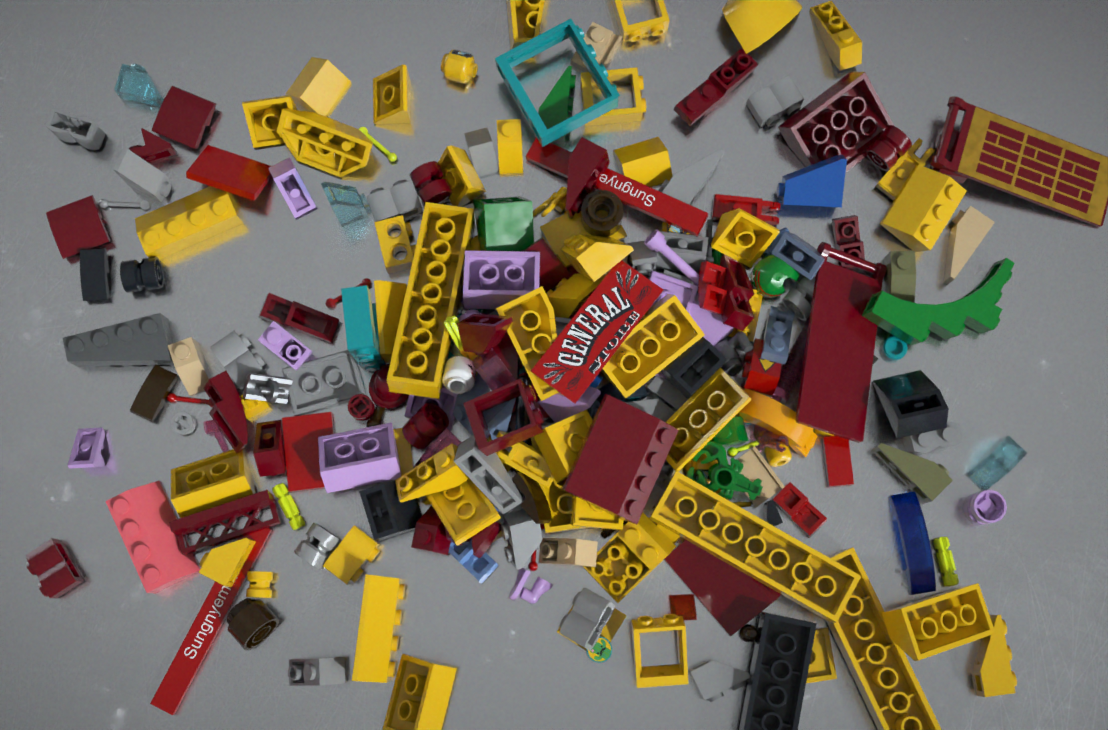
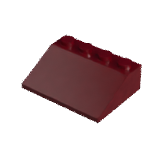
(838, 122)
(620, 459)
(722, 589)

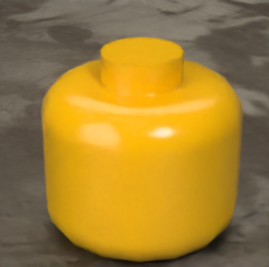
(777, 458)

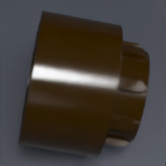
(605, 201)
(251, 623)

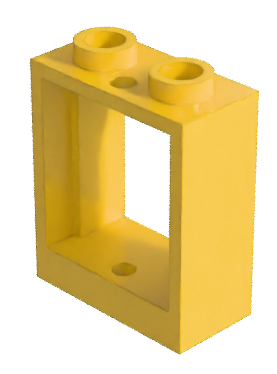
(638, 30)
(615, 115)
(665, 674)

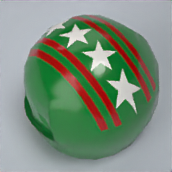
(770, 274)

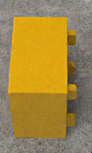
(562, 443)

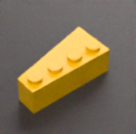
(523, 20)

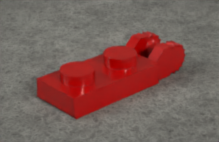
(753, 206)

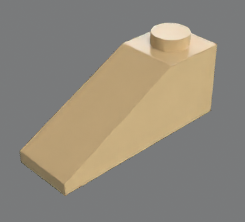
(964, 238)

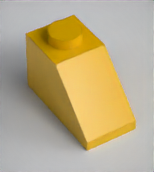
(510, 147)
(226, 561)

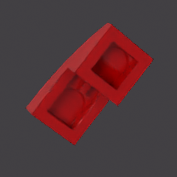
(710, 287)
(799, 509)

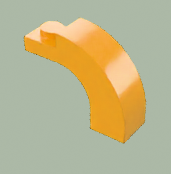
(779, 420)

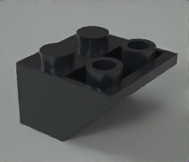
(386, 513)

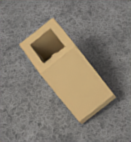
(568, 552)

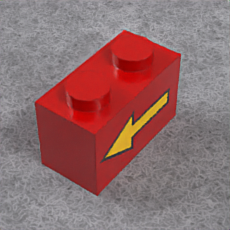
(759, 373)

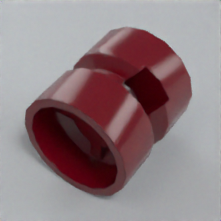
(886, 150)
(430, 182)
(425, 425)

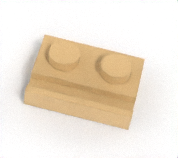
(604, 43)
(757, 467)

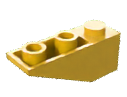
(838, 36)
(431, 476)
(992, 664)

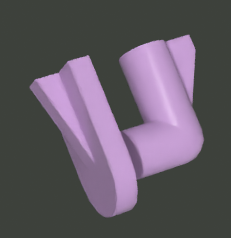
(531, 596)

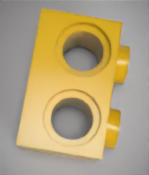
(392, 245)

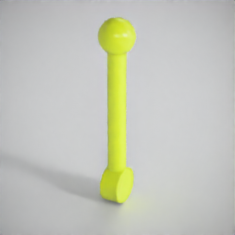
(391, 156)
(733, 451)

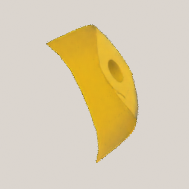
(758, 20)

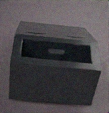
(694, 367)
(912, 403)

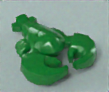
(722, 474)

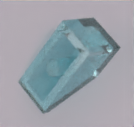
(137, 86)
(996, 462)

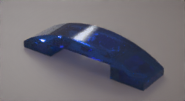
(915, 543)

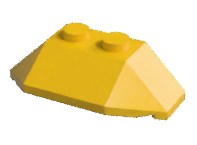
(324, 142)

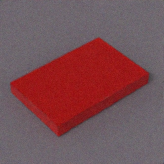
(229, 172)
(302, 449)

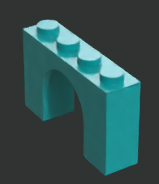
(362, 327)

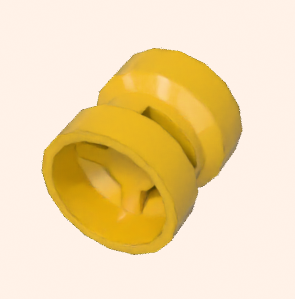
(259, 584)

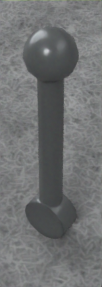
(709, 258)

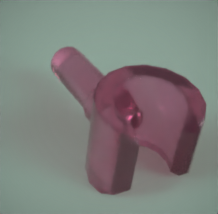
(211, 427)

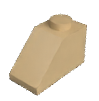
(190, 365)

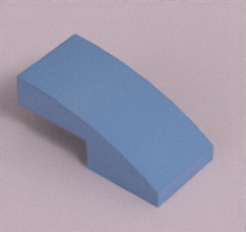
(478, 567)

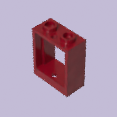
(476, 407)

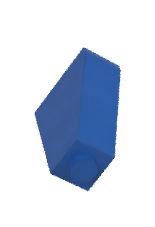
(815, 184)

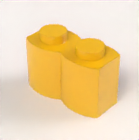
(351, 555)

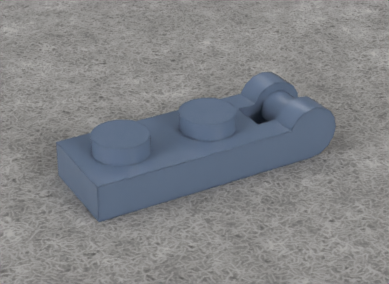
(777, 335)

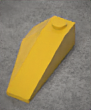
(532, 332)

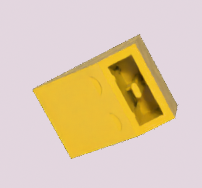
(630, 557)

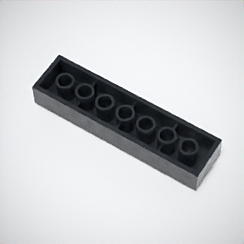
(778, 673)

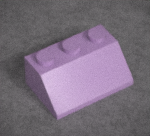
(498, 277)
(358, 457)

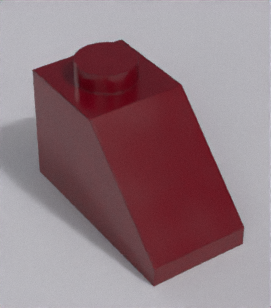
(482, 332)
(269, 448)
(430, 534)

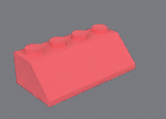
(144, 525)

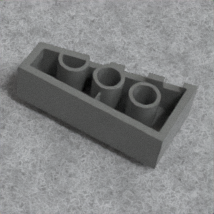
(125, 344)

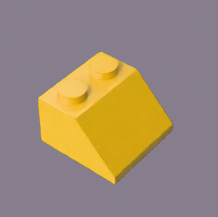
(571, 294)

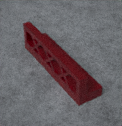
(223, 513)

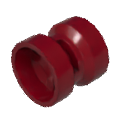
(364, 410)

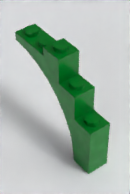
(914, 321)

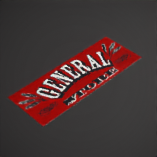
(597, 331)

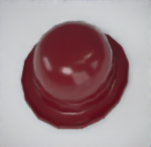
(380, 392)

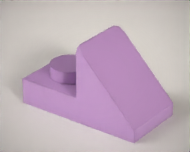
(87, 448)

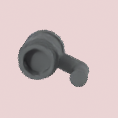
(727, 348)

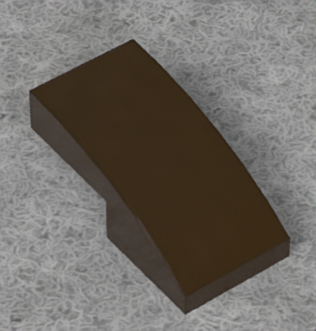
(153, 393)
(535, 502)

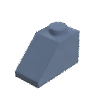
(798, 254)

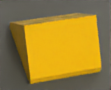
(319, 86)
(392, 97)
(264, 117)
(645, 162)
(460, 176)
(743, 236)

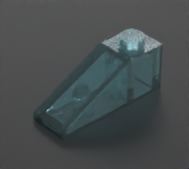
(345, 202)

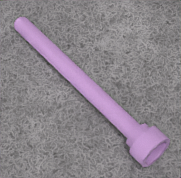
(656, 242)

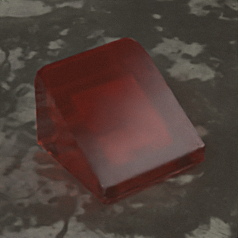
(683, 606)

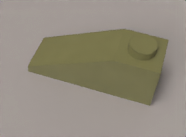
(900, 274)
(917, 472)

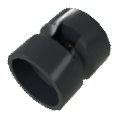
(139, 275)

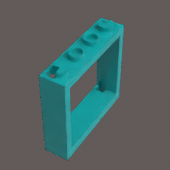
(539, 44)

